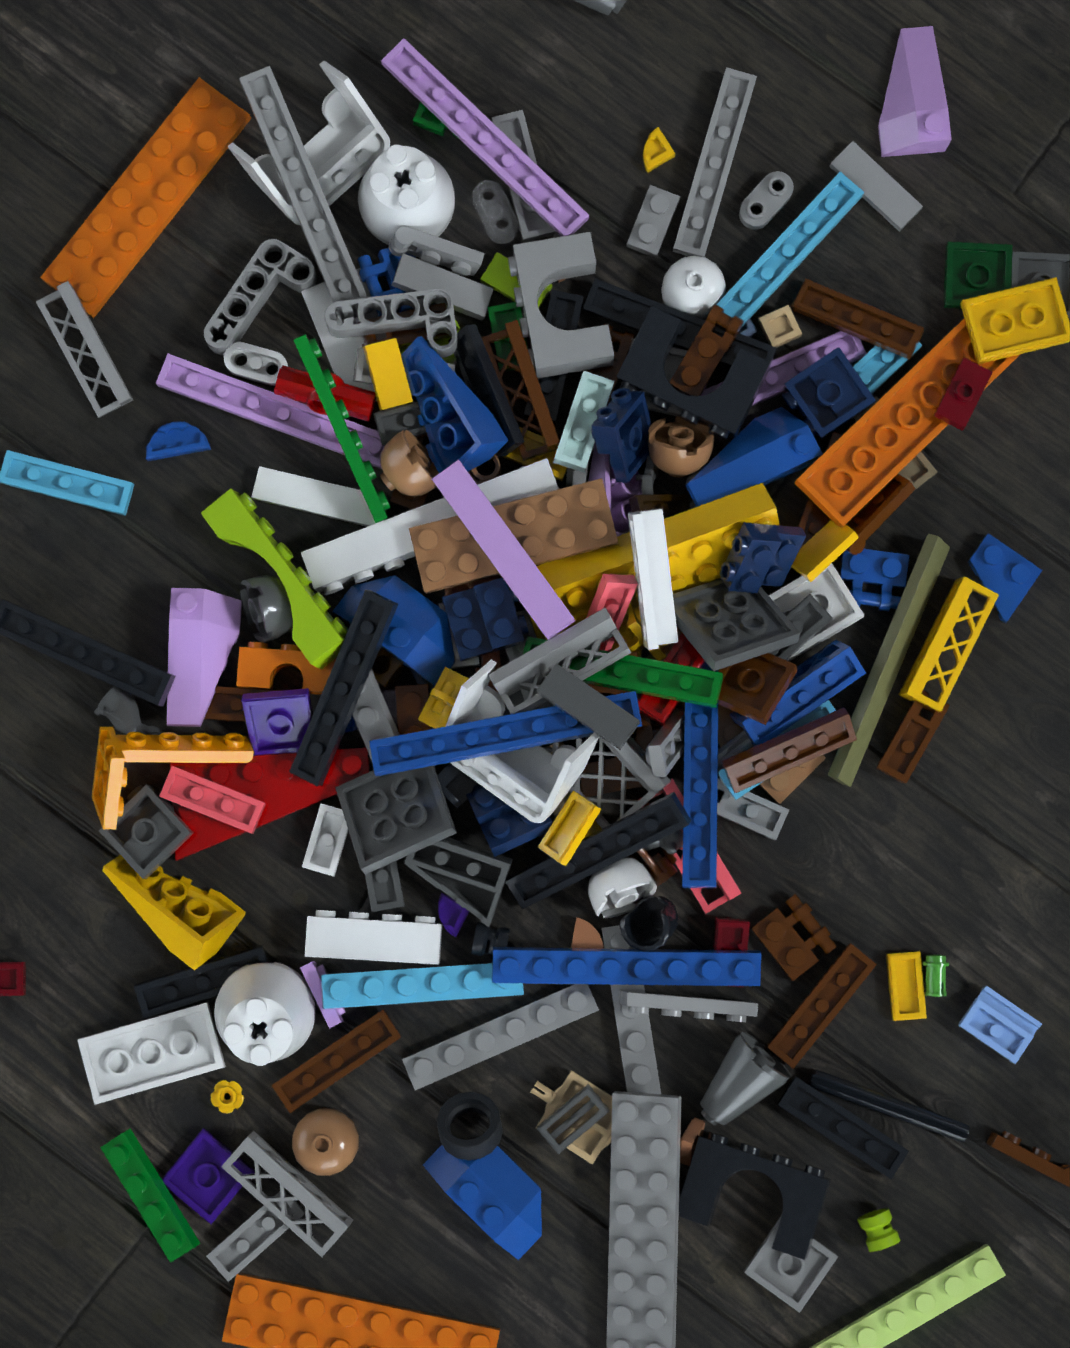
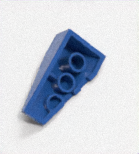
(452, 414)
(760, 453)

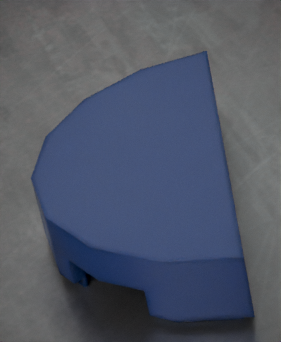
(176, 440)

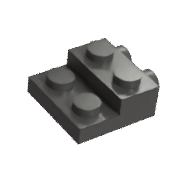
(147, 831)

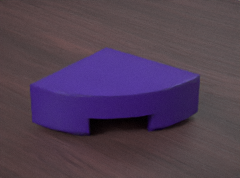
(451, 914)

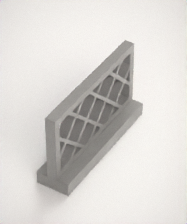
(634, 760)

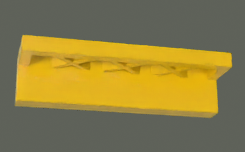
(937, 638)

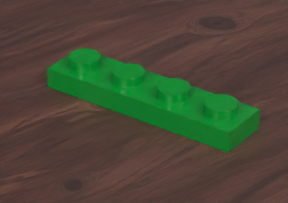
(150, 1195)

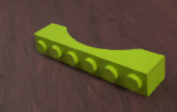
(313, 627)

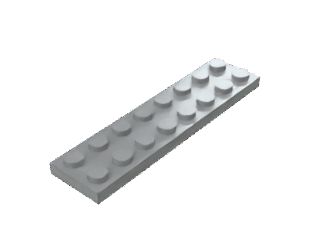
(643, 1220)

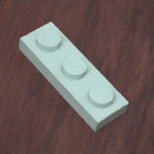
(576, 438)

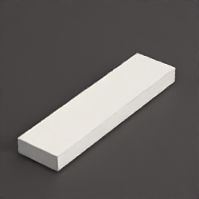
(312, 496)

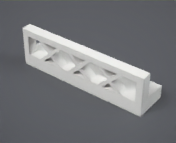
(653, 578)

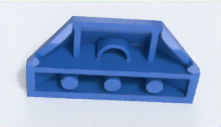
(417, 632)
(493, 1196)

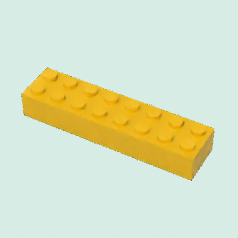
(695, 545)

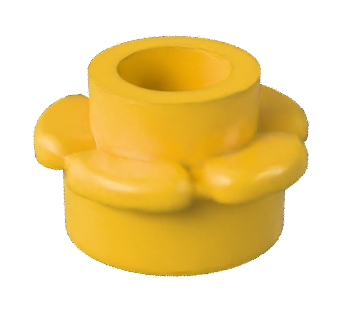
(236, 1097)

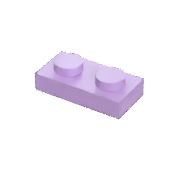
(313, 977)

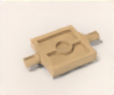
(595, 1138)

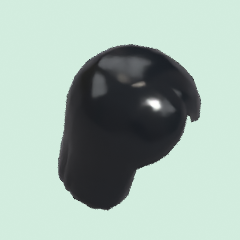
(649, 923)

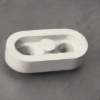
(257, 362)

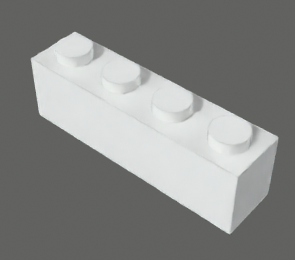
(373, 939)

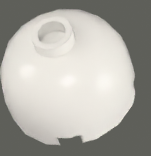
(693, 286)
(618, 886)

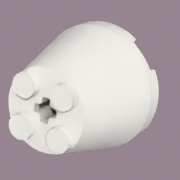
(407, 191)
(275, 1001)

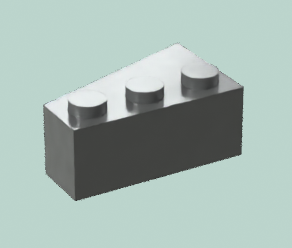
(464, 873)

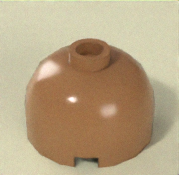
(679, 446)
(407, 465)
(325, 1141)

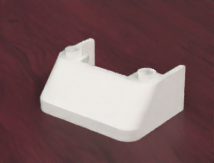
(337, 152)
(525, 778)

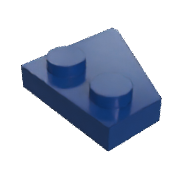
(1003, 573)

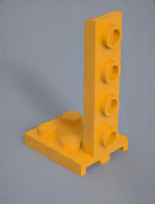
(166, 747)

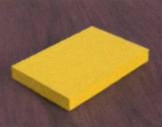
(1016, 320)

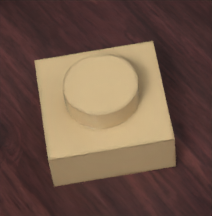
(780, 327)

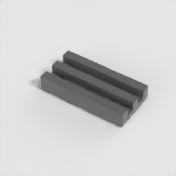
(594, 1100)

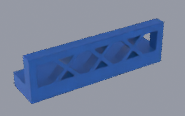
(812, 685)

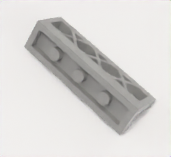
(94, 343)
(561, 650)
(297, 1184)

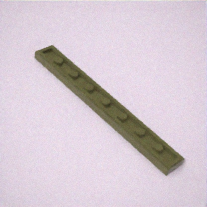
(890, 658)

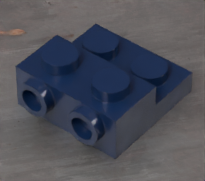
(827, 393)
(623, 432)
(761, 556)
(484, 619)
(502, 824)

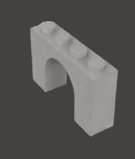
(551, 348)

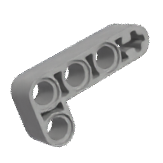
(255, 299)
(391, 321)

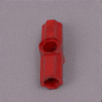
(298, 386)

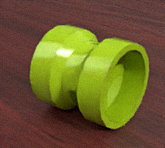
(878, 1229)

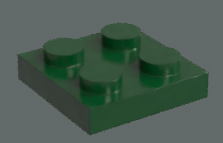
(975, 270)

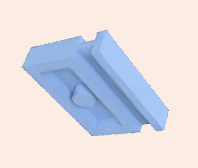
(999, 1024)

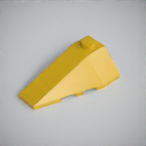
(181, 915)

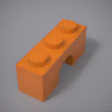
(259, 666)

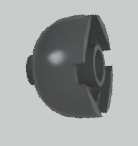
(267, 606)

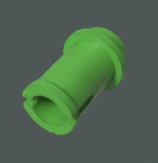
(935, 975)

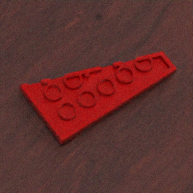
(268, 781)

